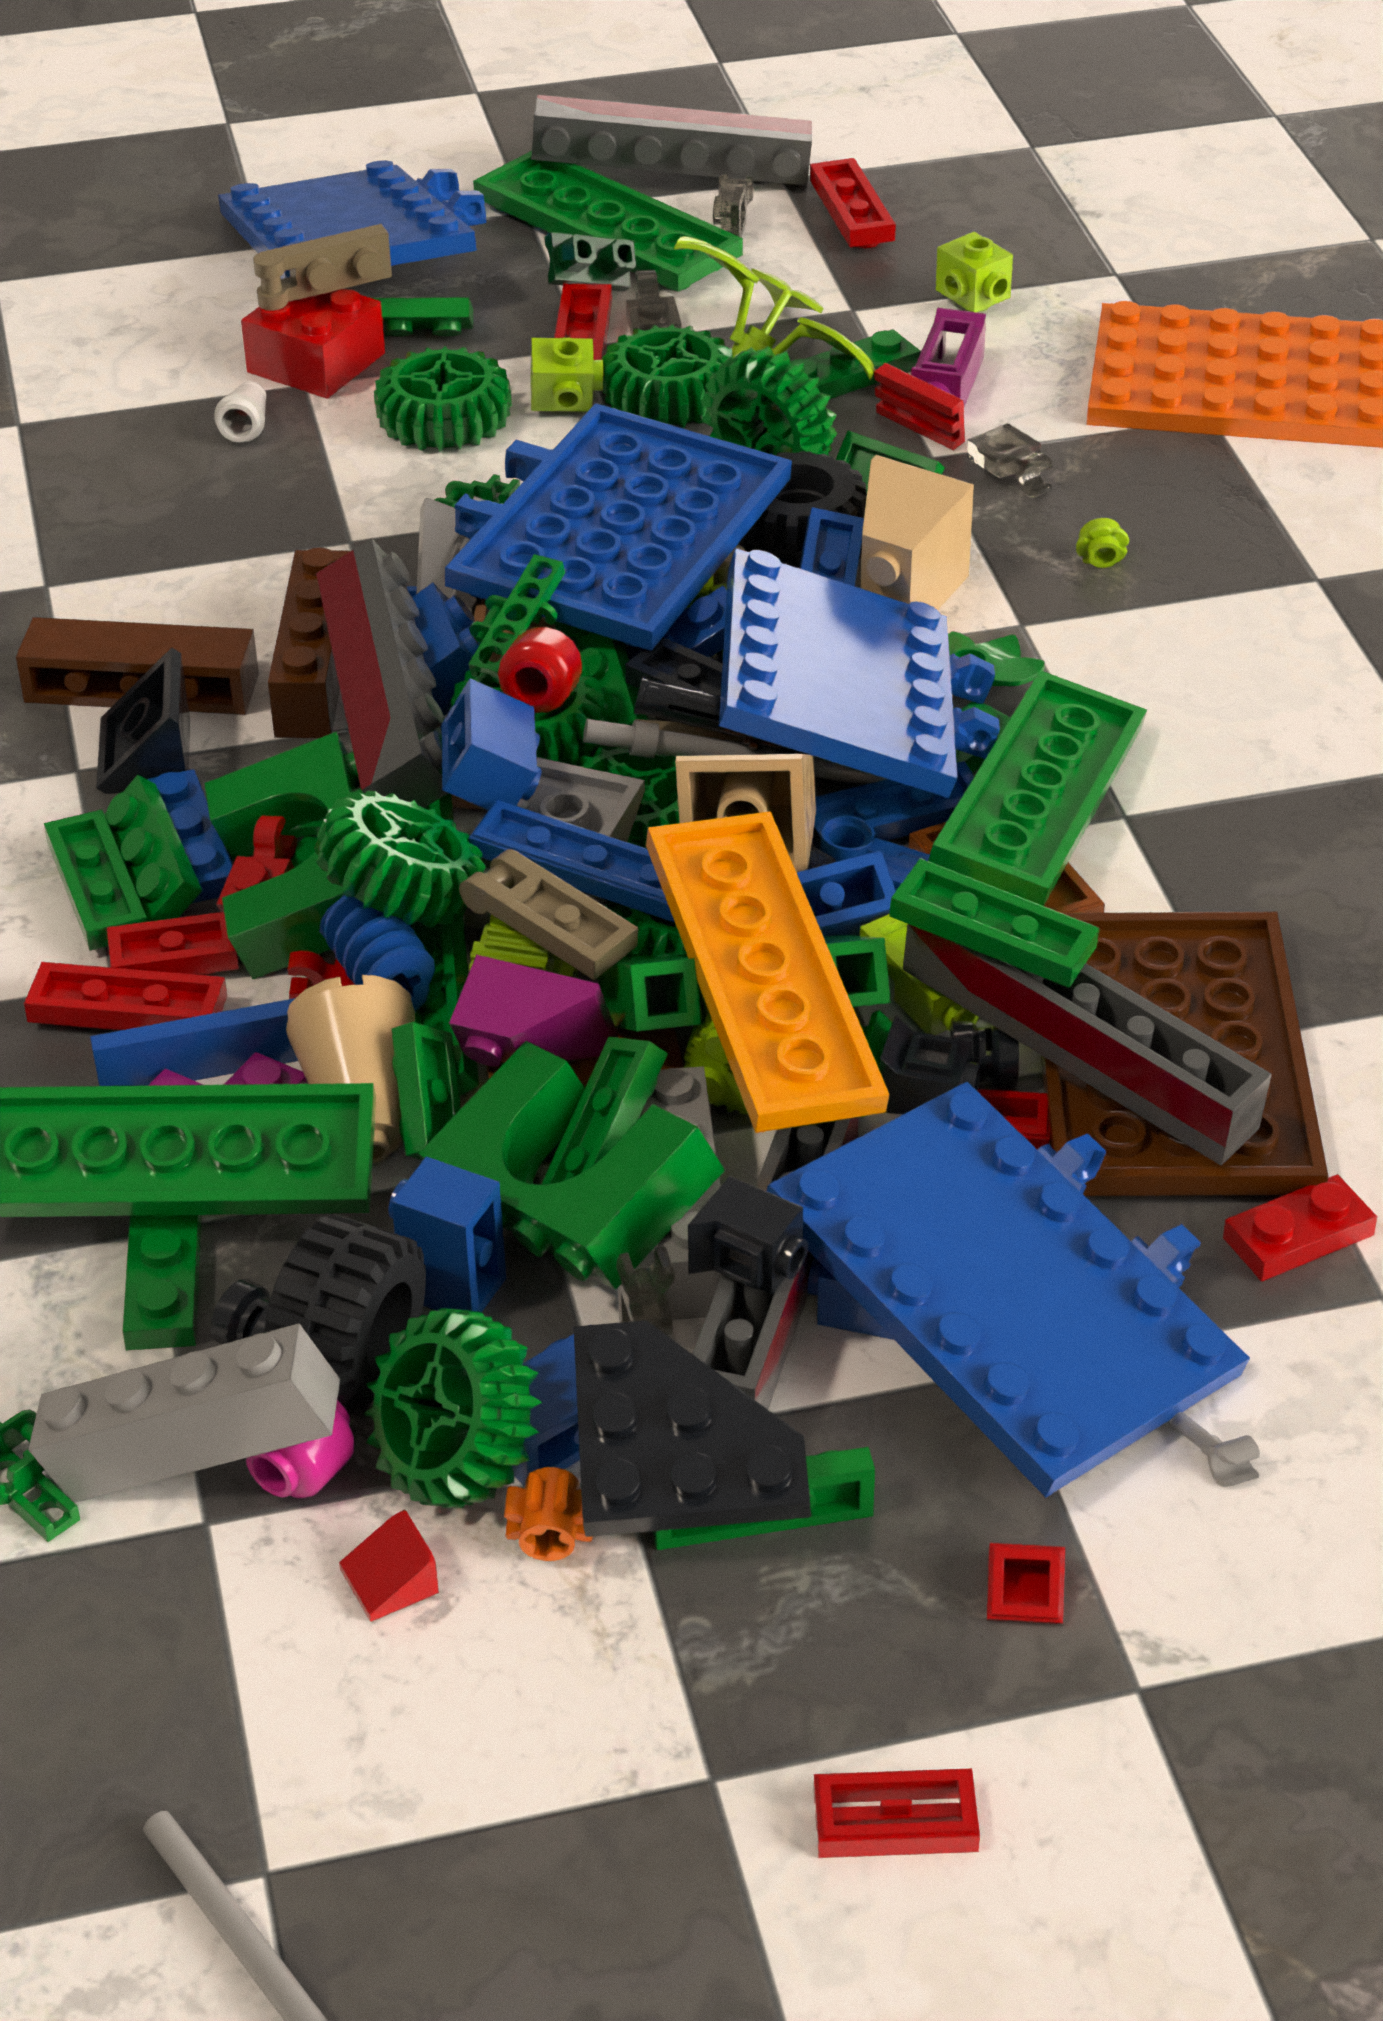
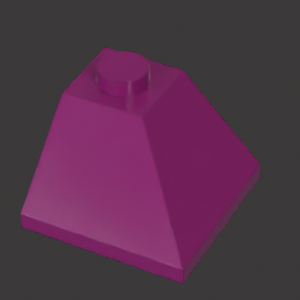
(517, 1004)

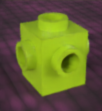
(974, 272)
(564, 374)

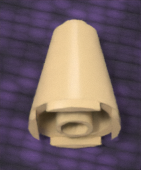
(347, 1038)

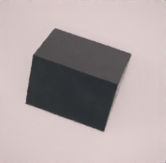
(146, 728)

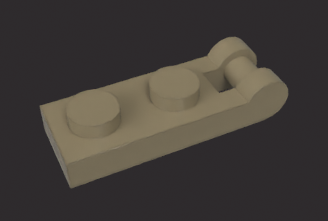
(322, 266)
(550, 913)

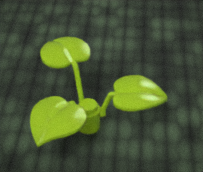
(782, 297)

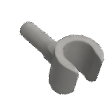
(1227, 1460)

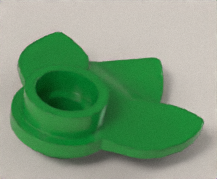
(1003, 654)

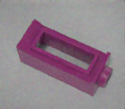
(960, 376)

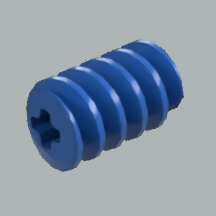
(377, 946)

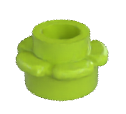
(1102, 543)

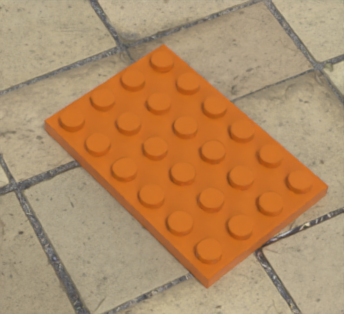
(1238, 374)

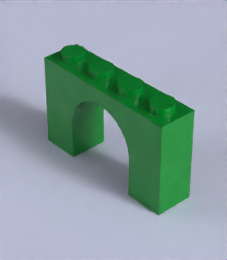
(286, 910)
(665, 991)
(607, 1210)

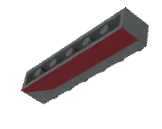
(671, 140)
(383, 674)
(1108, 1041)
(748, 1328)

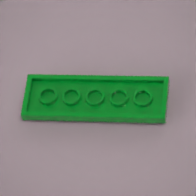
(583, 202)
(1038, 788)
(186, 1149)

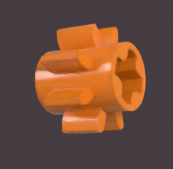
(546, 1514)

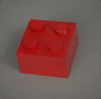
(315, 341)

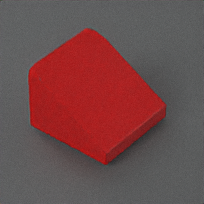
(391, 1568)
(1025, 1583)

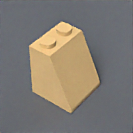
(915, 533)
(750, 785)

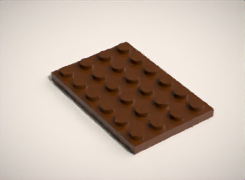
(1235, 986)

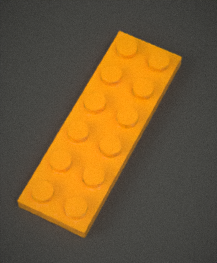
(766, 973)

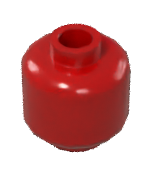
(540, 668)

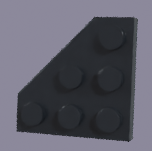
(675, 1439)

